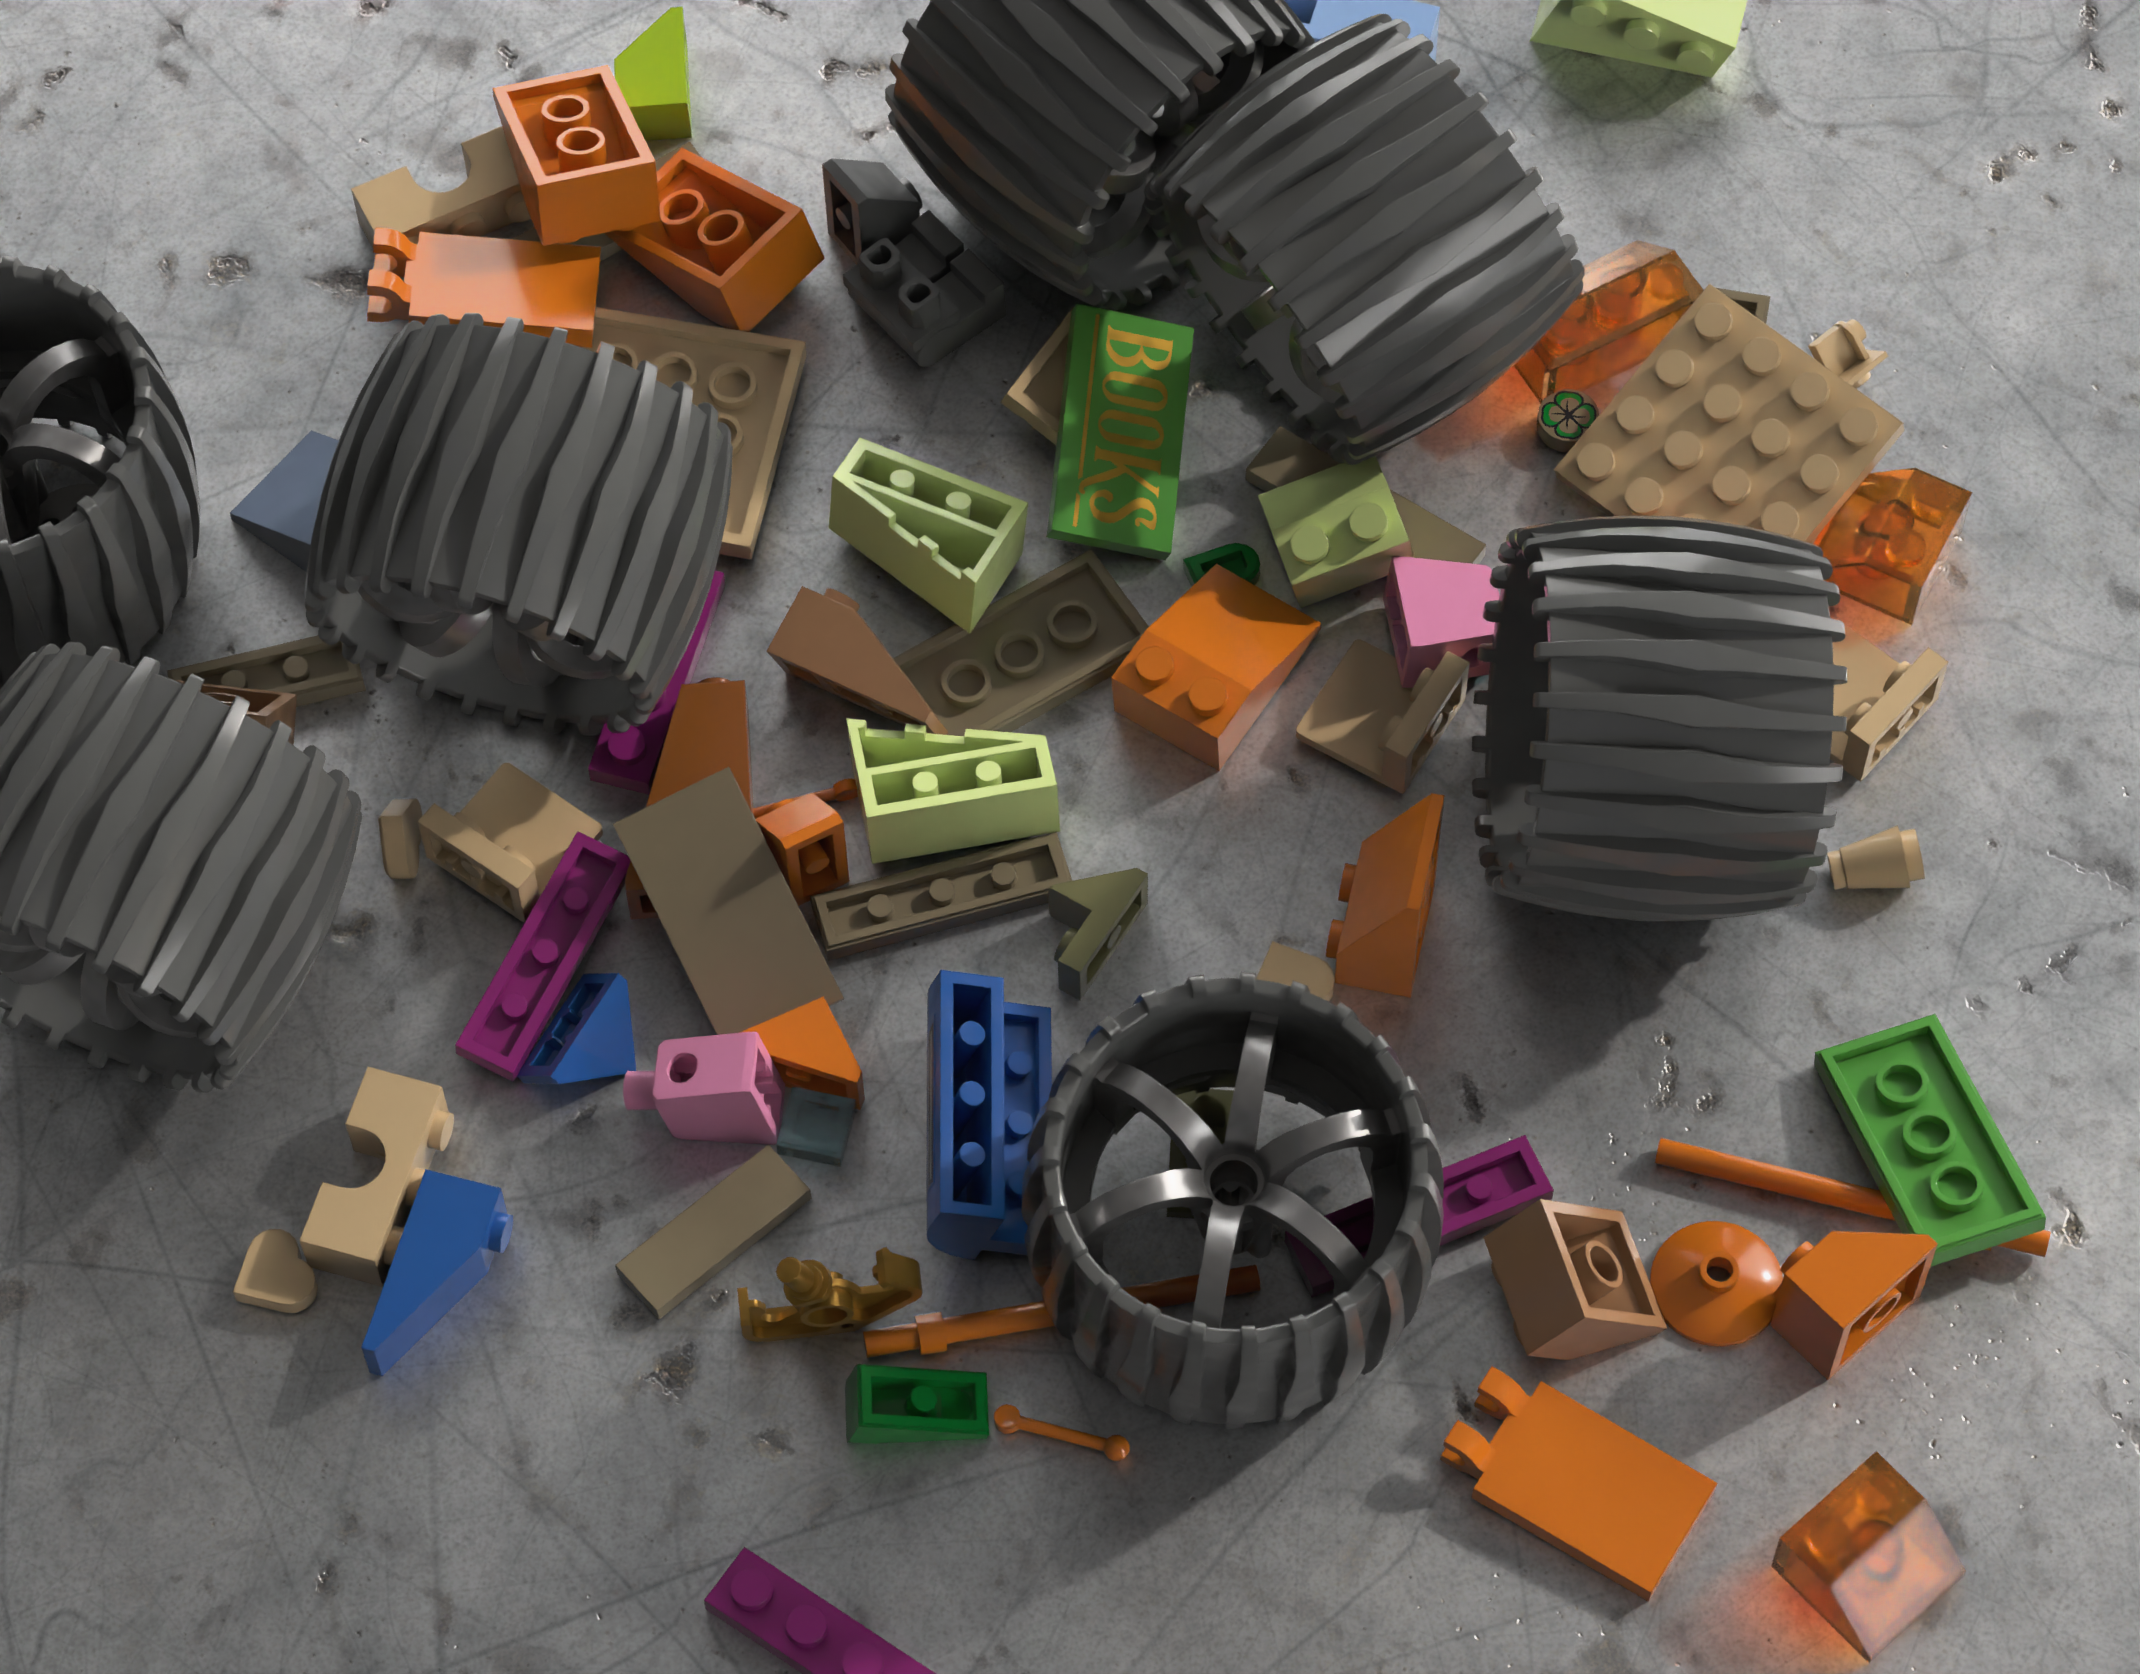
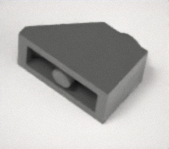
(867, 204)

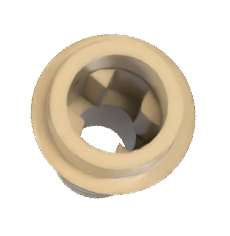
(1878, 861)

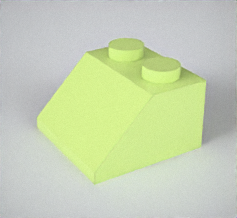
(1335, 529)

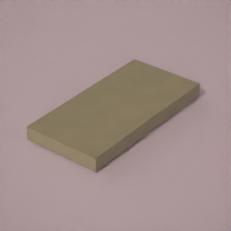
(1027, 650)
(726, 905)

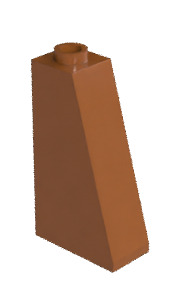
(703, 738)

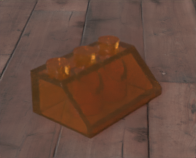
(1615, 322)

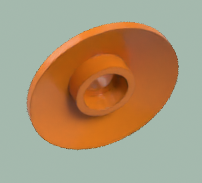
(1710, 1309)

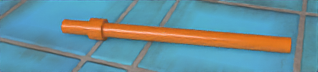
(1801, 1185)
(933, 1332)

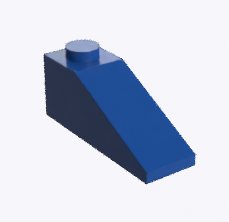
(438, 1261)

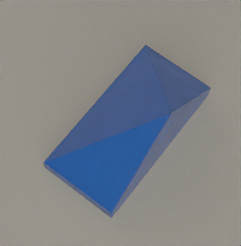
(587, 1036)

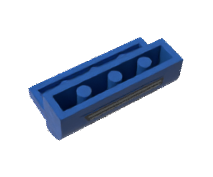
(983, 1096)

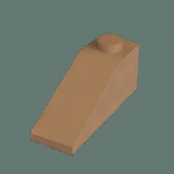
(837, 651)

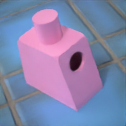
(1437, 610)
(712, 1089)

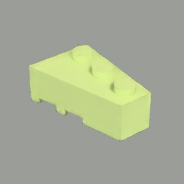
(1658, 33)
(928, 528)
(949, 790)

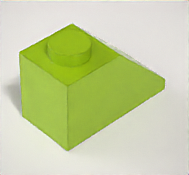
(656, 78)

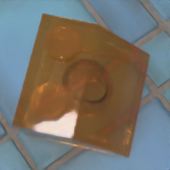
(1894, 539)
(1869, 1557)

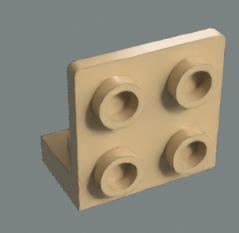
(1879, 700)
(1376, 723)
(506, 838)

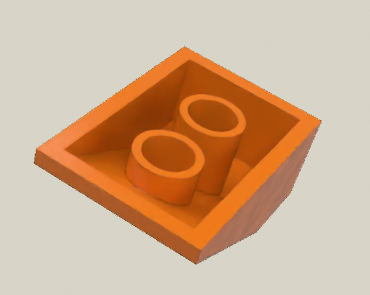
(578, 155)
(723, 242)
(1211, 665)
(1388, 902)

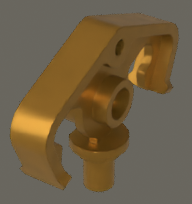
(827, 1302)

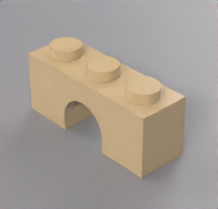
(478, 206)
(360, 1227)

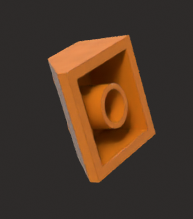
(1848, 1292)

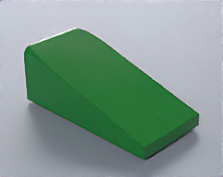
(915, 1405)

